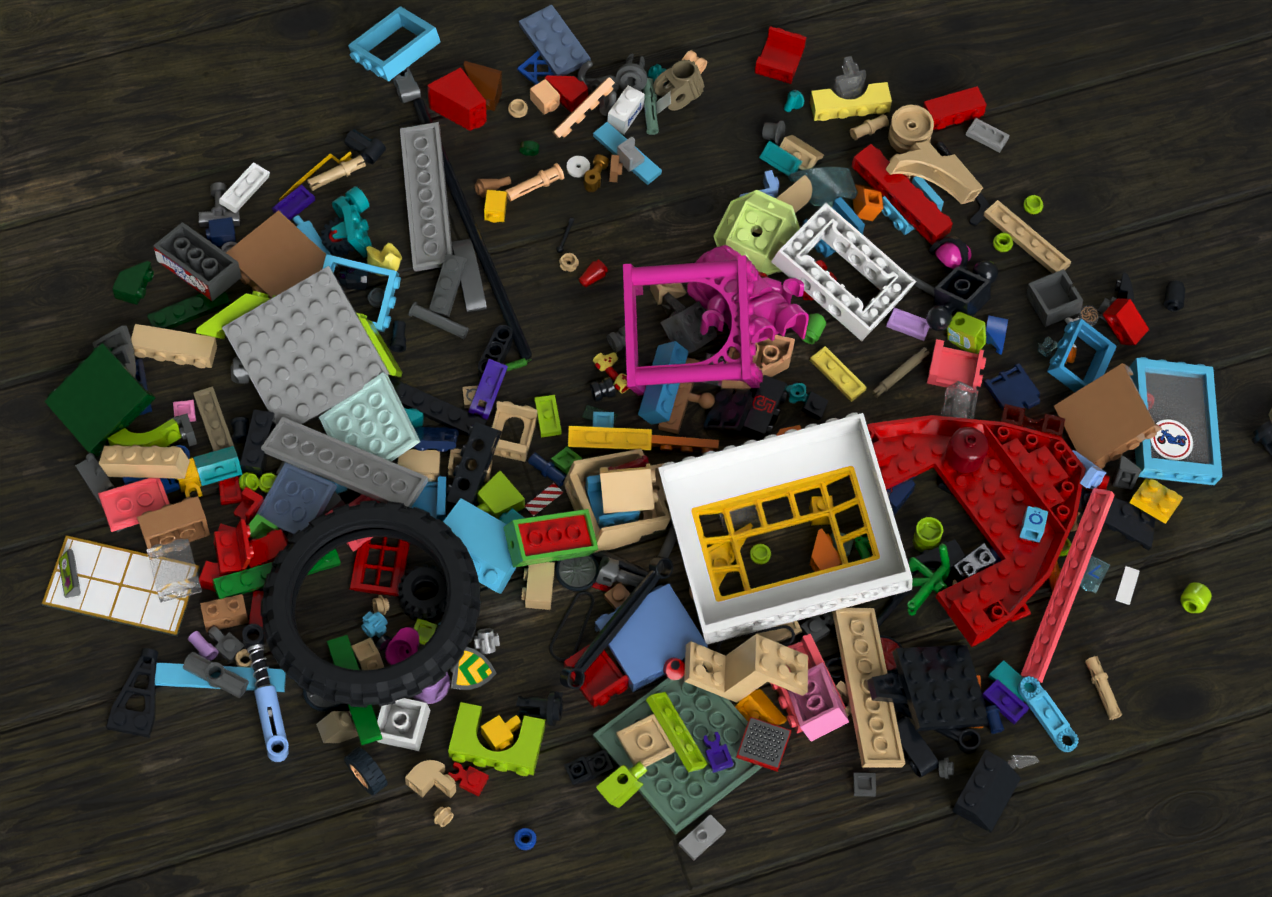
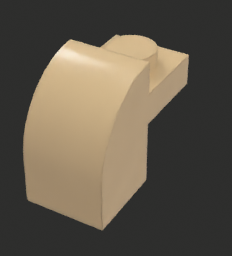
(426, 775)

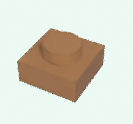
(615, 168)
(616, 595)

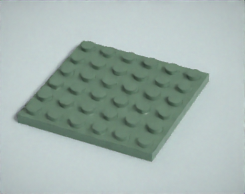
(667, 784)

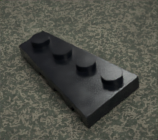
(1126, 519)
(887, 688)

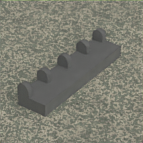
(94, 477)

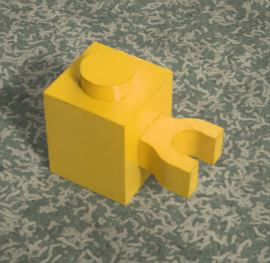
(191, 481)
(499, 734)

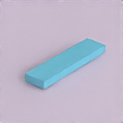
(611, 138)

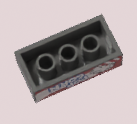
(197, 261)

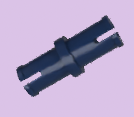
(547, 469)

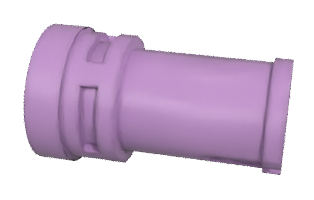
(205, 649)

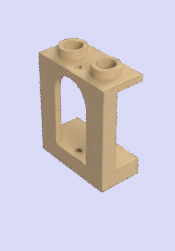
(528, 415)

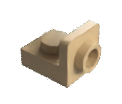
(367, 655)

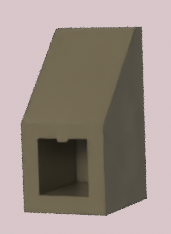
(337, 727)

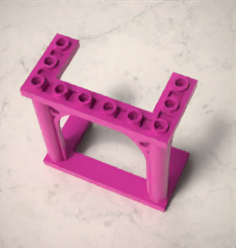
(740, 369)

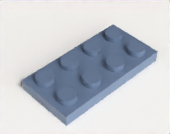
(554, 41)

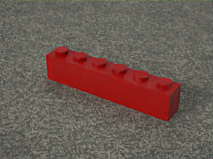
(902, 195)

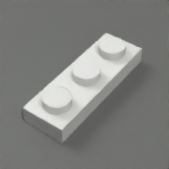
(244, 187)

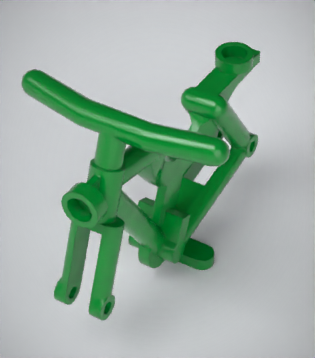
(933, 580)

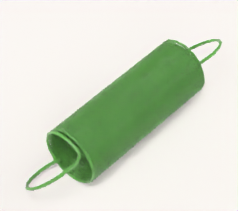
(517, 364)

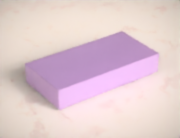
(908, 324)

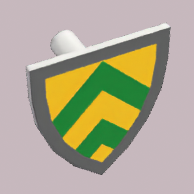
(471, 670)

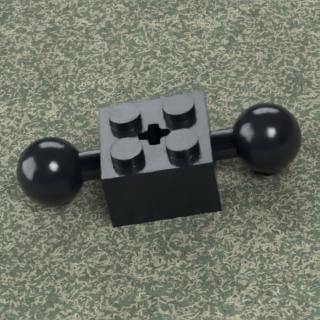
(962, 293)

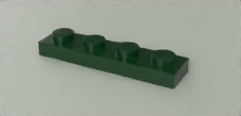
(187, 311)

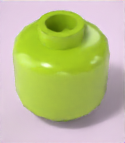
(1195, 598)

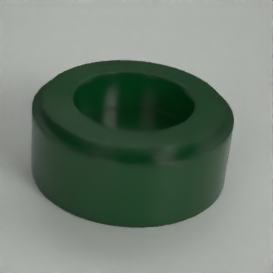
(529, 148)

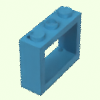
(1099, 364)

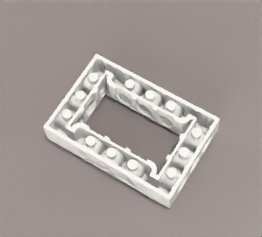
(861, 254)

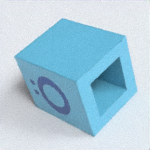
(1033, 524)

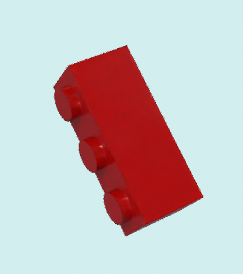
(956, 107)

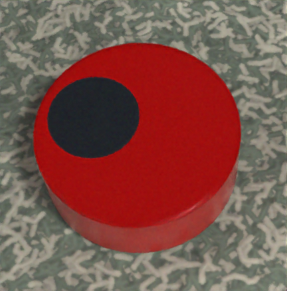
(674, 668)

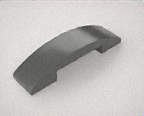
(471, 279)

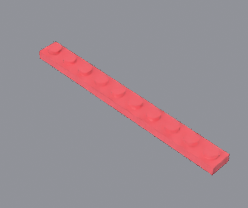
(1067, 584)

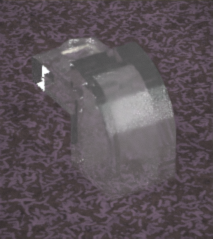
(852, 83)

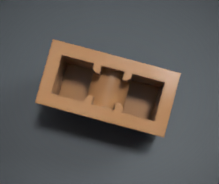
(224, 612)

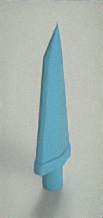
(308, 229)

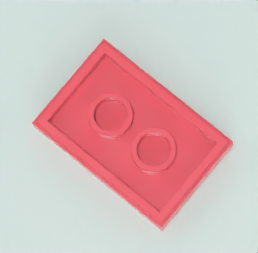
(129, 501)

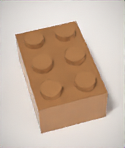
(174, 522)

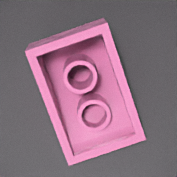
(821, 707)

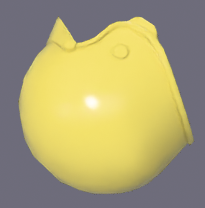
(387, 258)

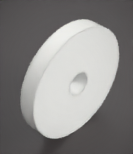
(578, 161)

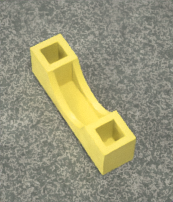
(827, 105)

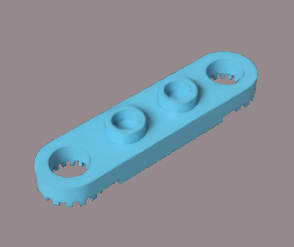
(1048, 714)

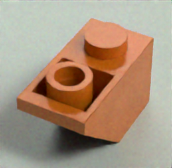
(867, 202)
(824, 553)

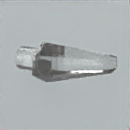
(1021, 761)

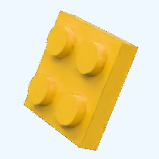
(1156, 500)

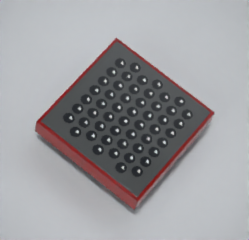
(763, 744)

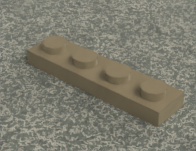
(213, 419)

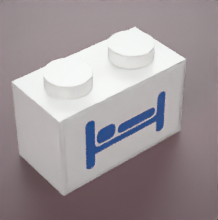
(626, 109)

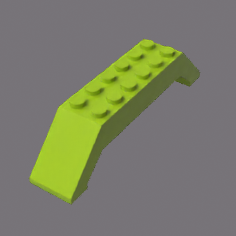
(248, 302)

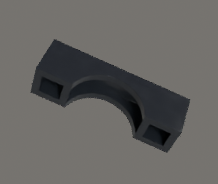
(932, 559)

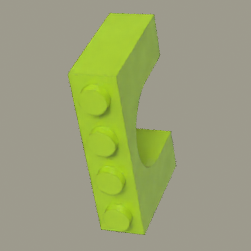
(519, 758)

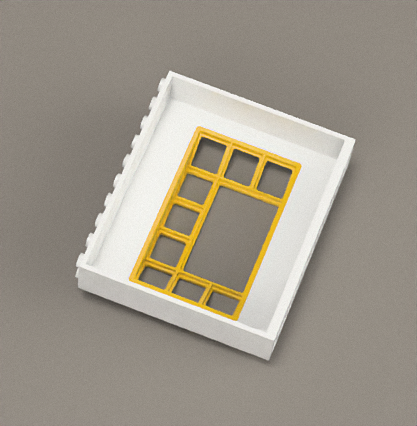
(776, 470)

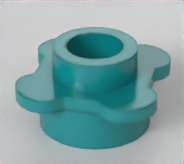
(796, 387)

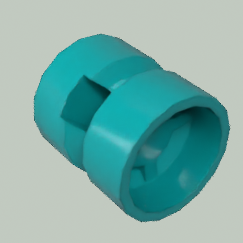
(355, 198)

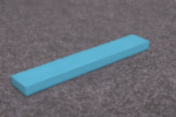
(174, 675)

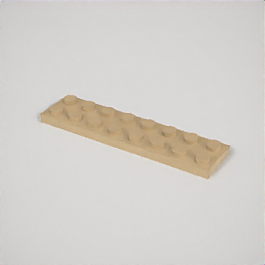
(861, 660)

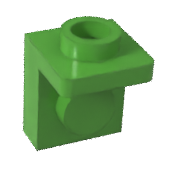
(564, 459)

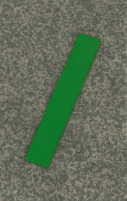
(363, 717)

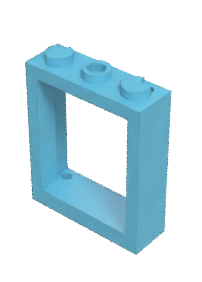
(426, 40)
(392, 284)

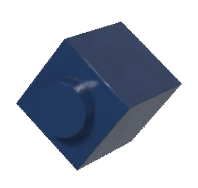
(221, 231)

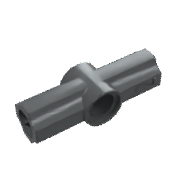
(205, 668)

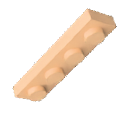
(578, 114)

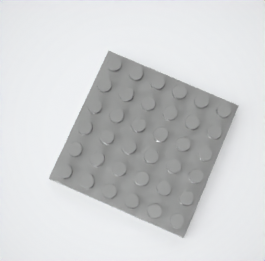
(305, 349)

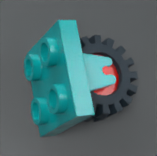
(347, 233)

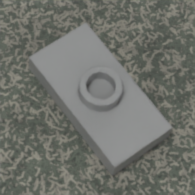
(987, 135)
(702, 837)

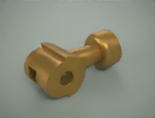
(592, 177)

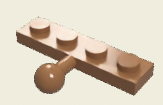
(684, 395)

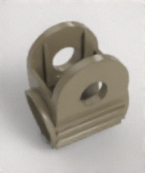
(684, 84)

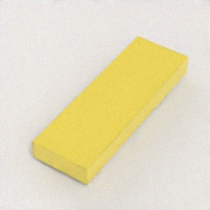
(838, 373)

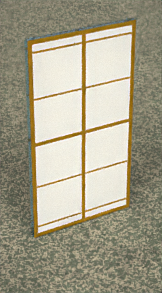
(115, 588)

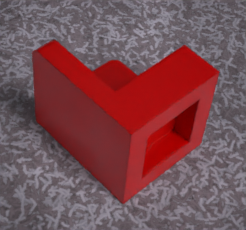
(249, 506)

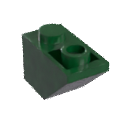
(132, 283)

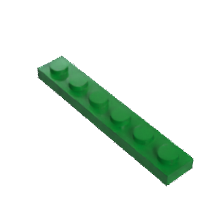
(254, 578)

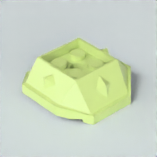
(755, 212)

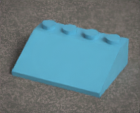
(485, 543)

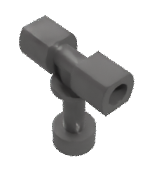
(218, 212)

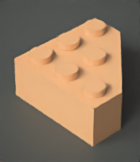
(770, 357)

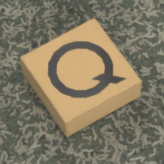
(468, 394)

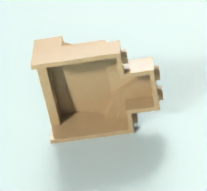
(623, 534)

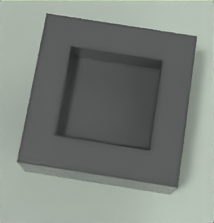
(864, 784)

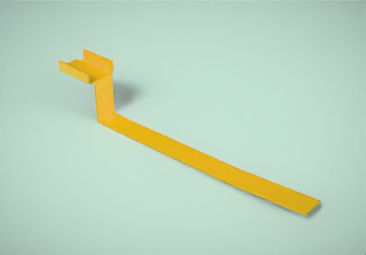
(347, 157)

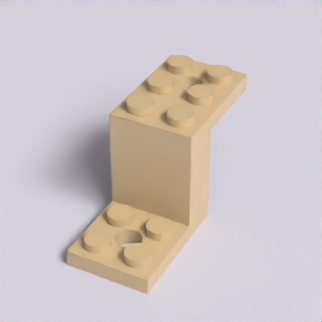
(746, 668)

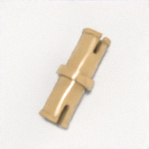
(869, 127)

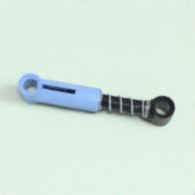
(265, 695)

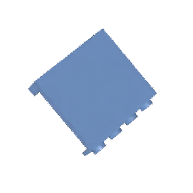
(652, 636)

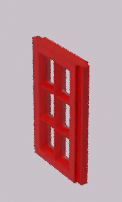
(361, 564)

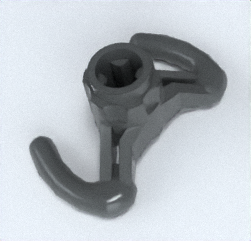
(607, 102)

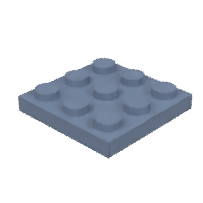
(296, 499)

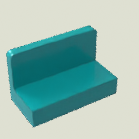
(218, 465)

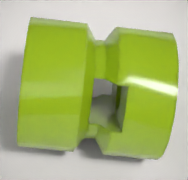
(927, 534)

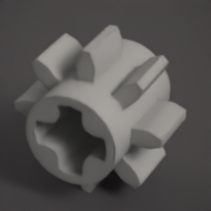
(486, 641)

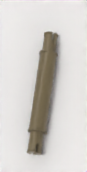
(900, 372)

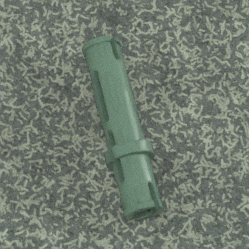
(650, 108)

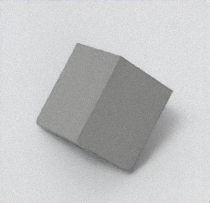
(629, 154)

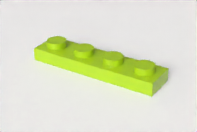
(676, 731)

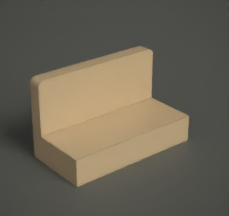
(802, 151)

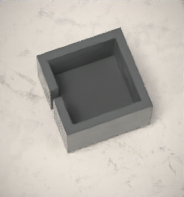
(1051, 298)

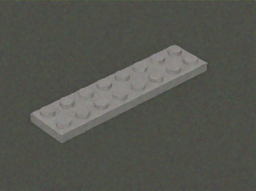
(426, 195)
(343, 463)

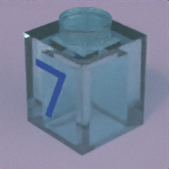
(1094, 574)

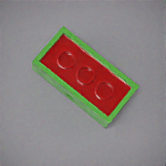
(550, 538)

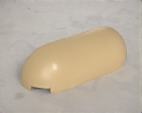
(796, 195)

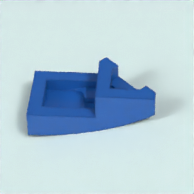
(996, 332)

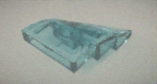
(828, 184)

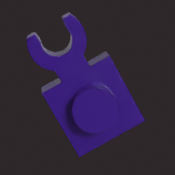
(717, 755)

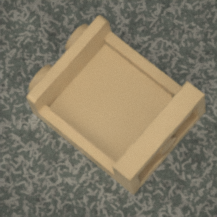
(628, 489)

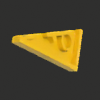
(723, 555)

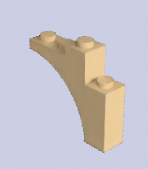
(943, 171)

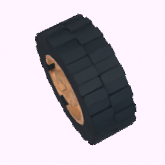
(366, 771)

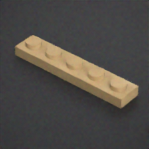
(1026, 238)

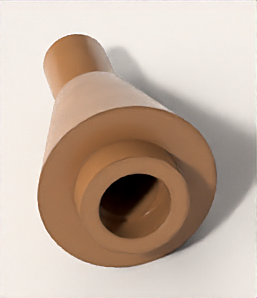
(483, 185)

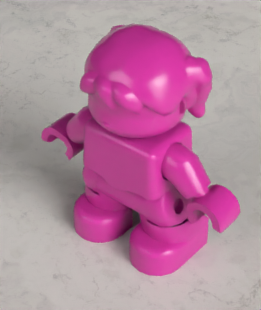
(771, 302)

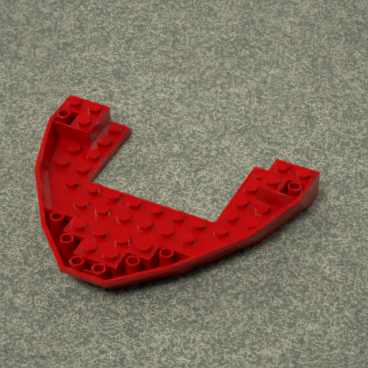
(1018, 472)

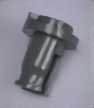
(630, 70)

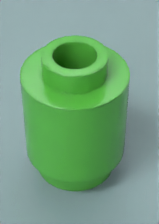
(814, 328)

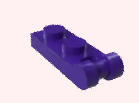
(488, 388)

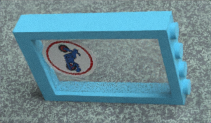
(1184, 405)

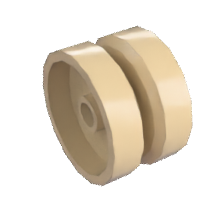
(909, 126)

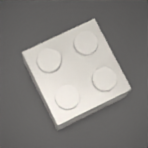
(403, 723)

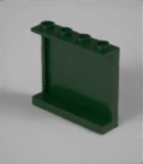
(99, 399)

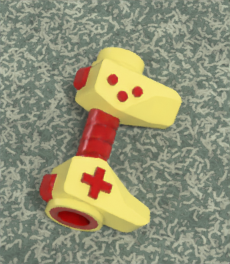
(605, 363)

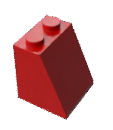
(458, 100)

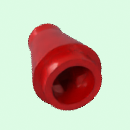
(593, 273)

